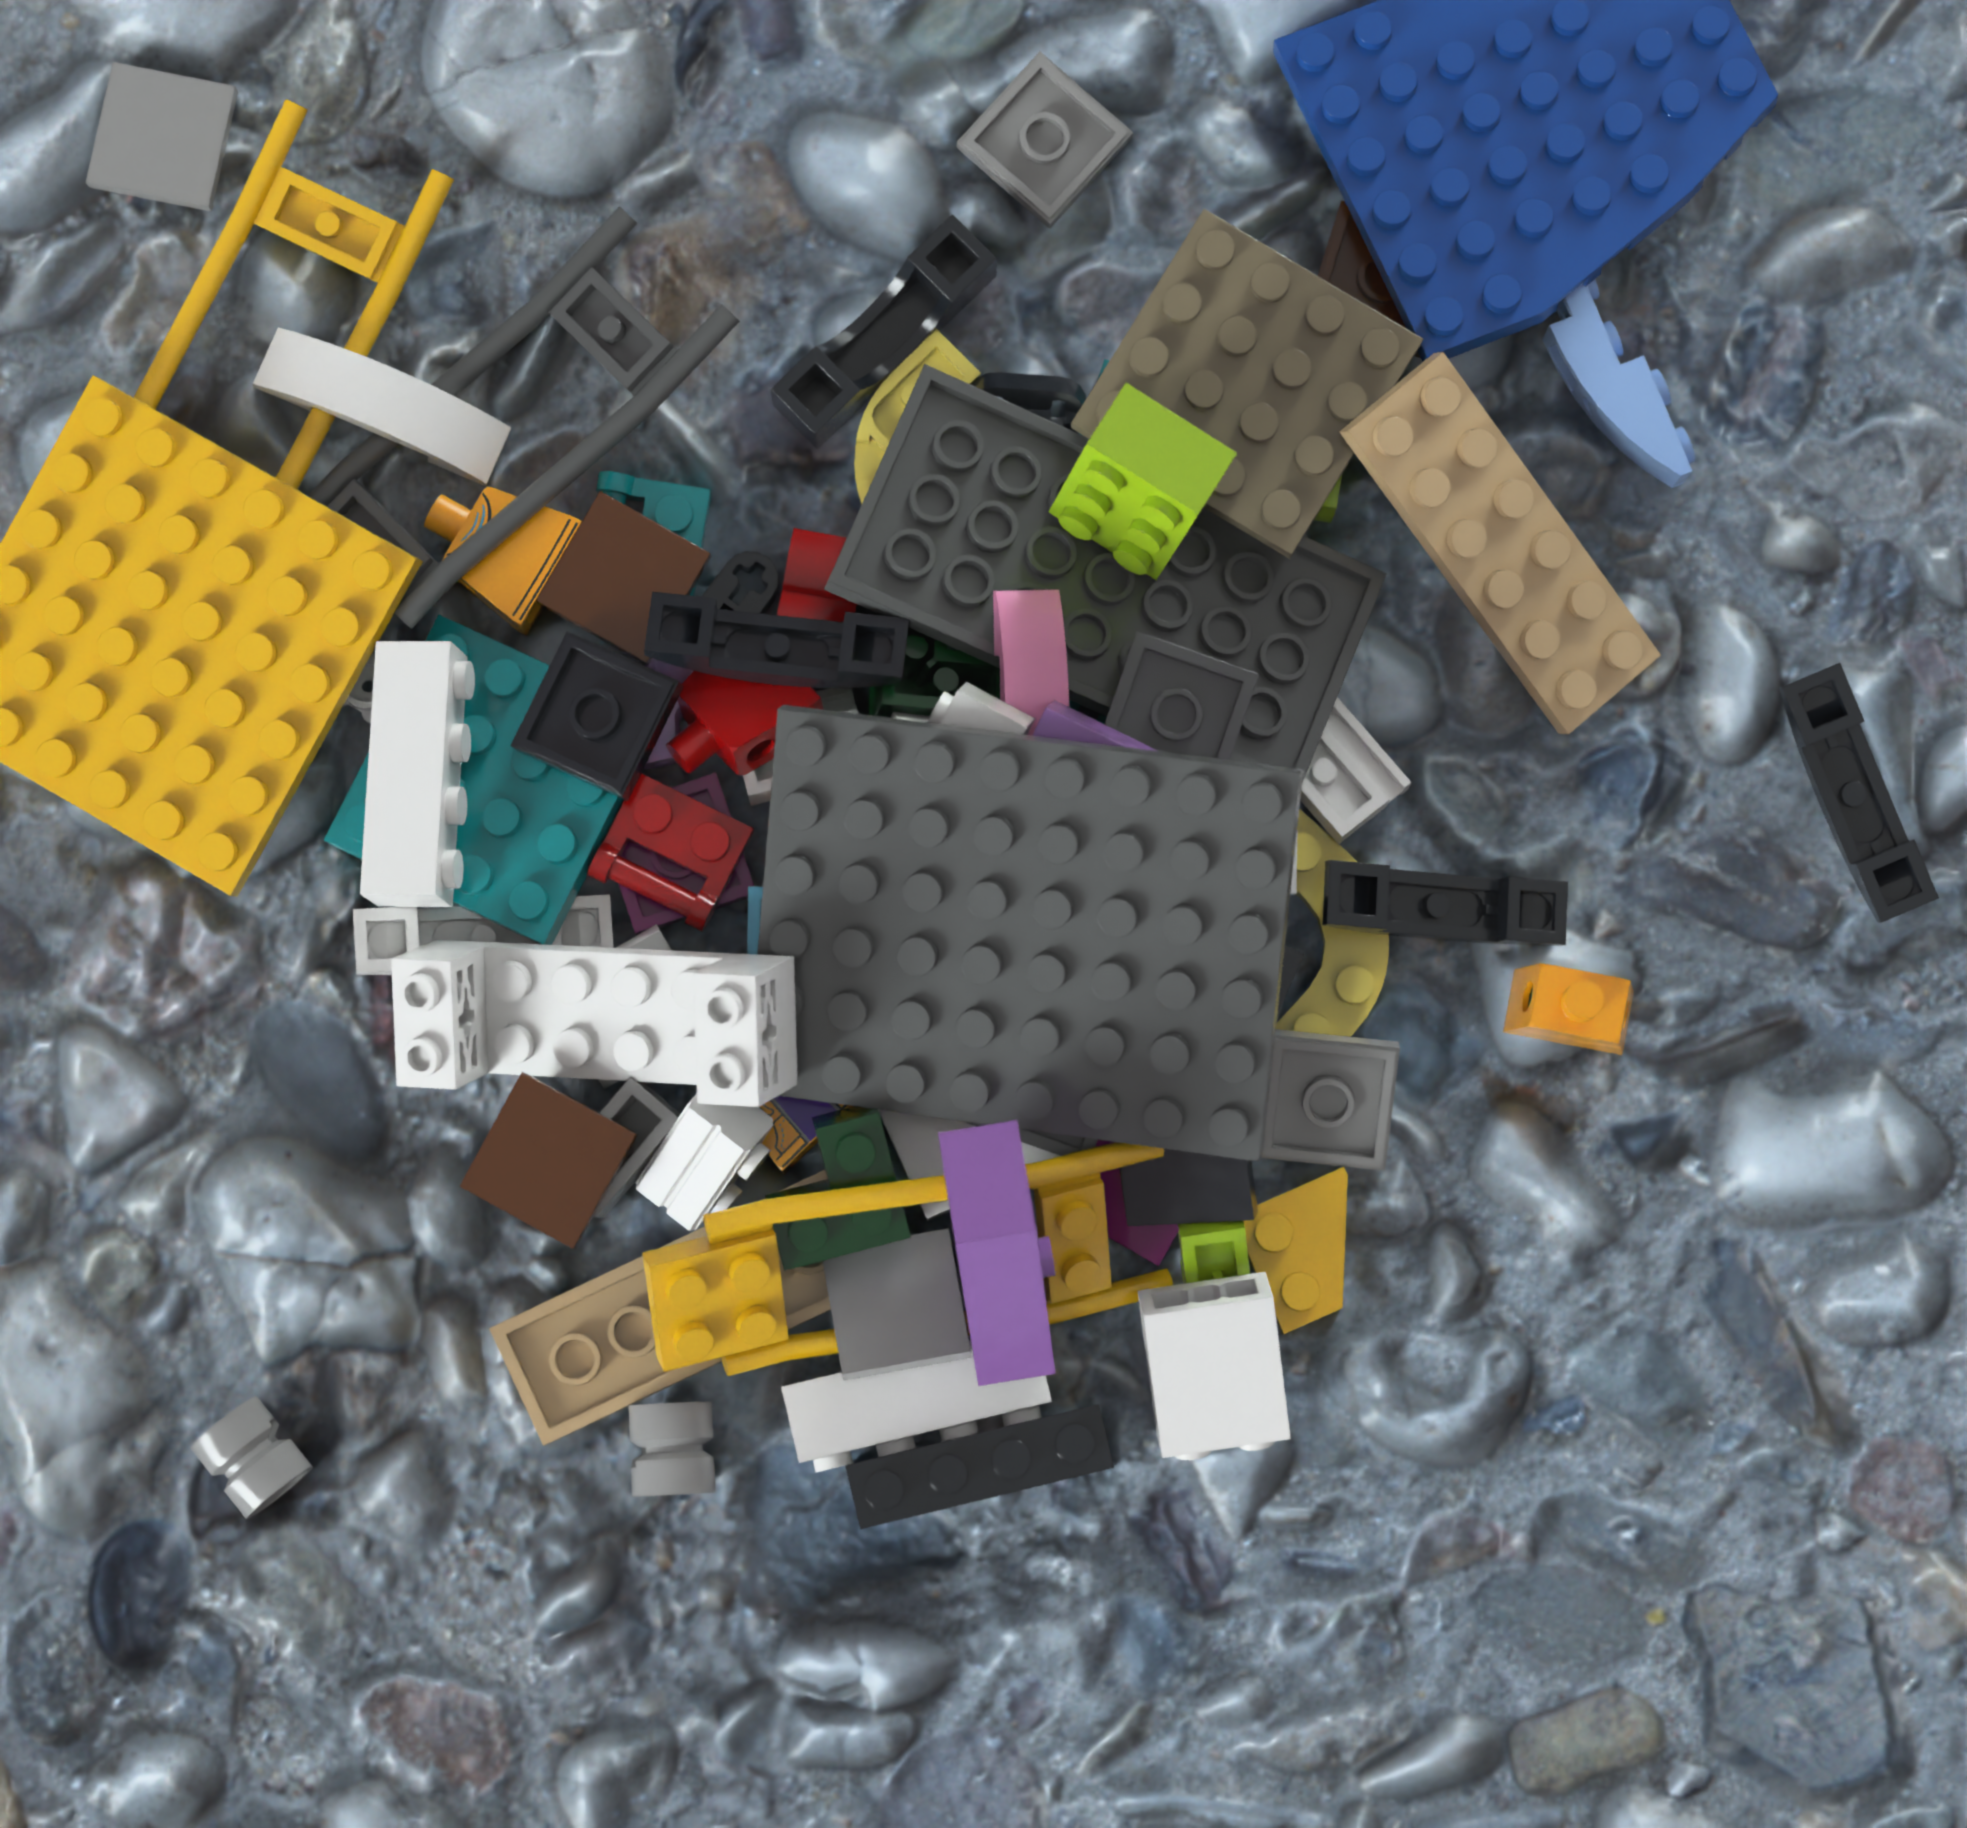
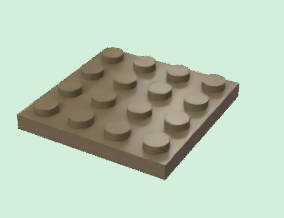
(1262, 366)

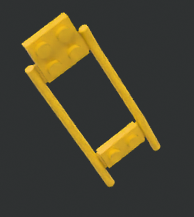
(322, 224)
(727, 1292)

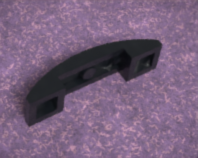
(776, 648)
(1854, 794)
(1444, 905)

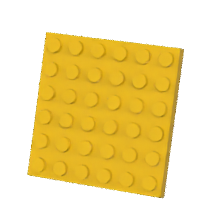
(180, 633)

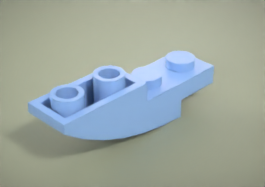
(1619, 398)

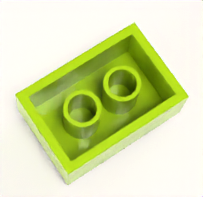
(1140, 482)

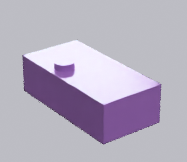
(998, 1252)

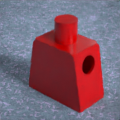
(732, 720)

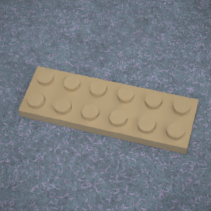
(1500, 543)
(597, 1344)

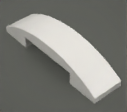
(383, 402)
(396, 930)

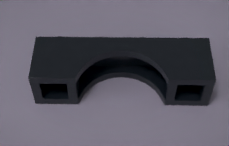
(850, 367)
(979, 1466)

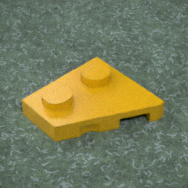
(1302, 1249)

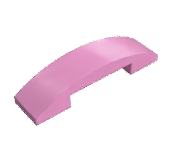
(1031, 649)

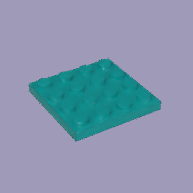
(526, 822)

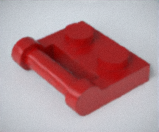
(681, 833)

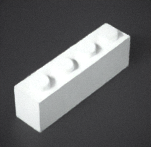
(416, 774)
(890, 1408)

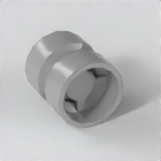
(672, 1448)
(251, 1457)

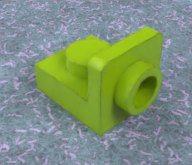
(1213, 1250)

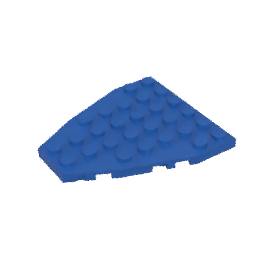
(1518, 141)

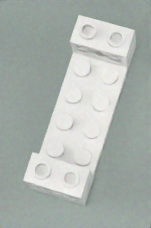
(596, 1016)

